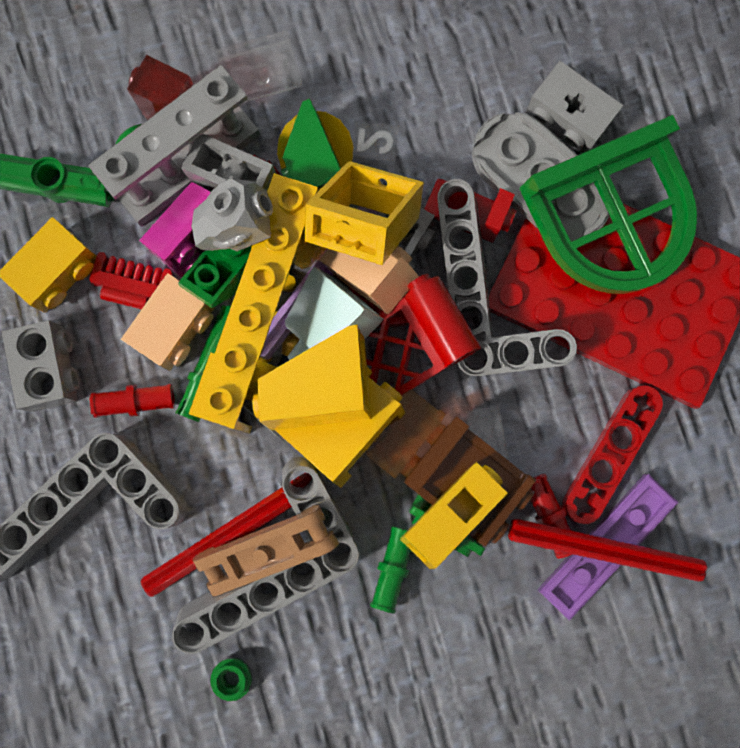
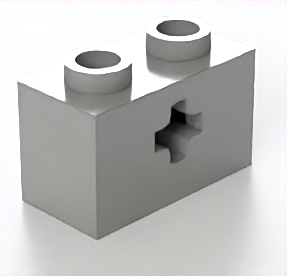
(568, 91)
(215, 162)

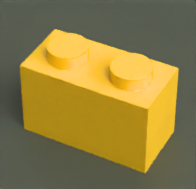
(48, 266)

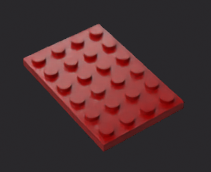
(656, 336)

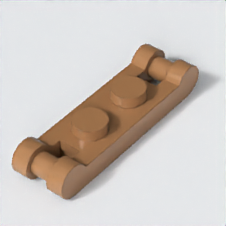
(266, 551)

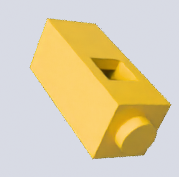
(454, 515)

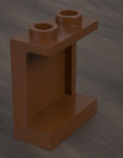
(450, 457)

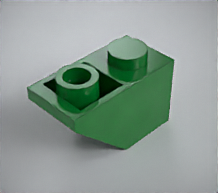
(215, 275)

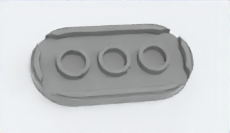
(518, 146)

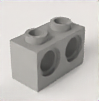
(30, 371)

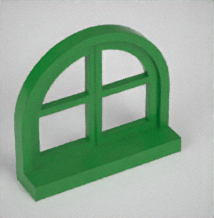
(597, 167)

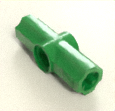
(34, 176)

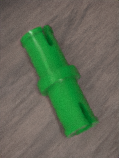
(391, 573)

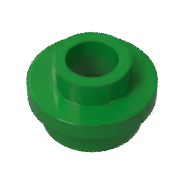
(225, 690)

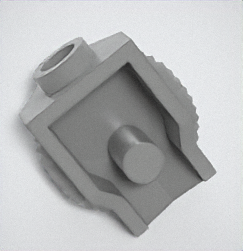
(232, 216)

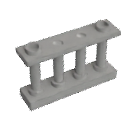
(148, 162)

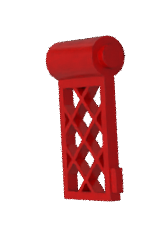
(437, 326)

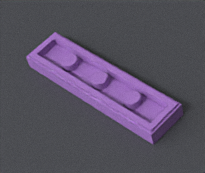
(626, 522)

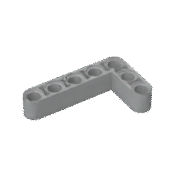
(477, 297)
(71, 500)
(289, 585)

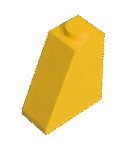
(317, 386)

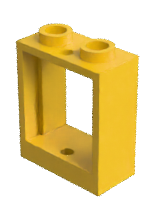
(357, 232)

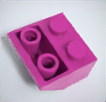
(172, 234)

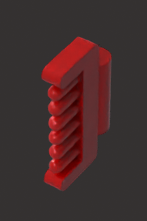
(121, 288)

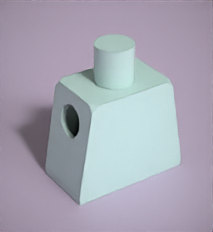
(324, 309)

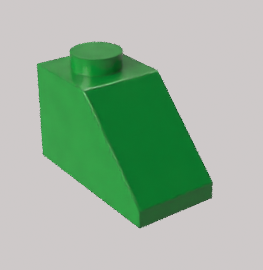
(308, 150)

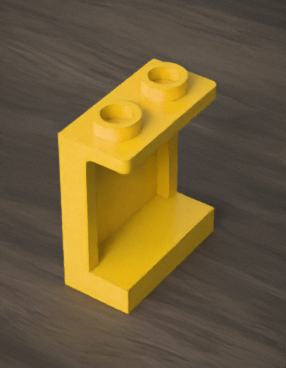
(339, 445)

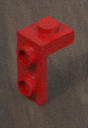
(493, 214)

